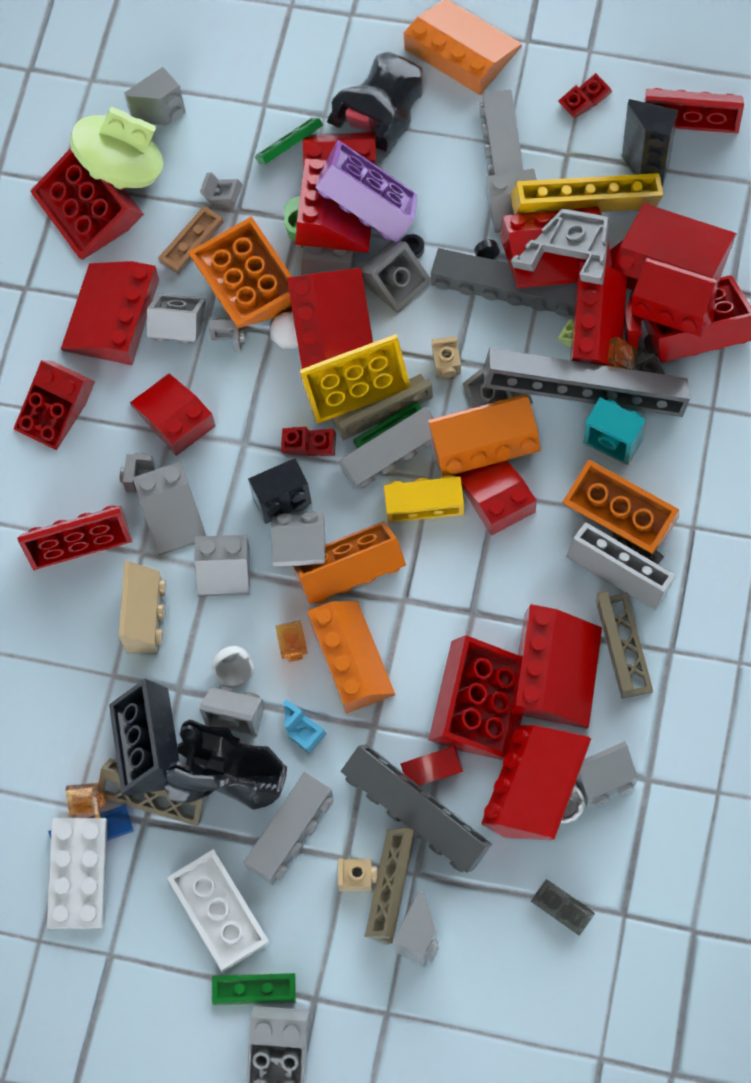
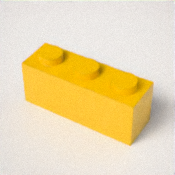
(424, 499)

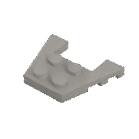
(571, 235)

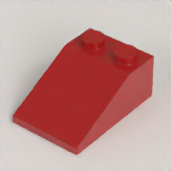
(174, 413)
(498, 495)

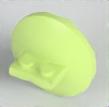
(117, 149)

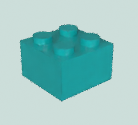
(614, 430)

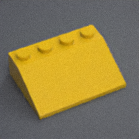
(355, 379)

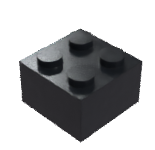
(280, 490)

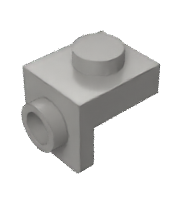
(220, 191)
(226, 330)
(133, 464)

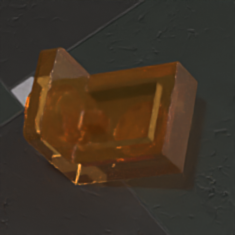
(621, 354)
(291, 640)
(85, 799)

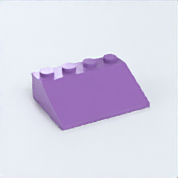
(367, 192)

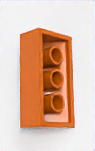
(484, 435)
(621, 507)
(351, 562)
(350, 654)

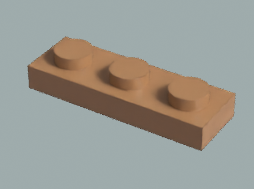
(195, 233)

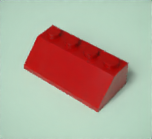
(700, 110)
(597, 316)

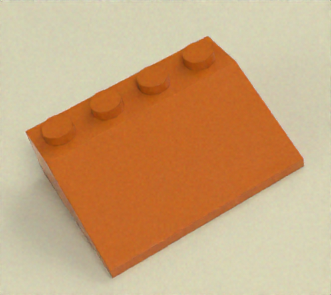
(460, 45)
(244, 274)

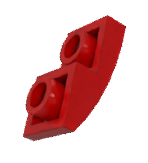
(583, 98)
(632, 326)
(308, 442)
(433, 766)

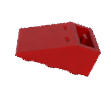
(53, 403)

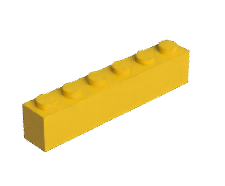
(607, 192)

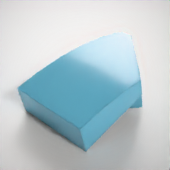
(301, 728)

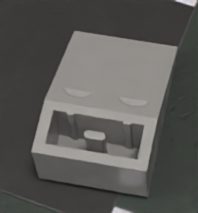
(277, 1045)

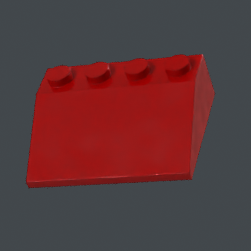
(84, 208)
(323, 222)
(675, 242)
(551, 268)
(111, 310)
(329, 314)
(728, 328)
(75, 537)
(556, 667)
(476, 699)
(535, 783)

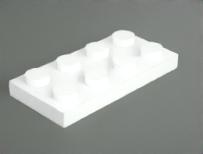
(77, 873)
(218, 910)

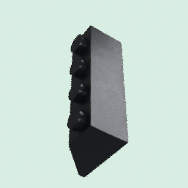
(648, 138)
(143, 737)

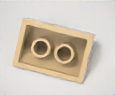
(141, 609)

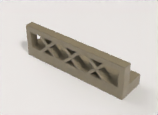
(375, 413)
(615, 643)
(110, 772)
(390, 885)

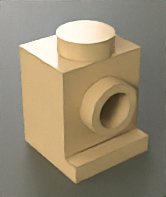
(446, 357)
(348, 882)

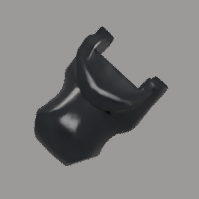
(383, 96)
(224, 765)

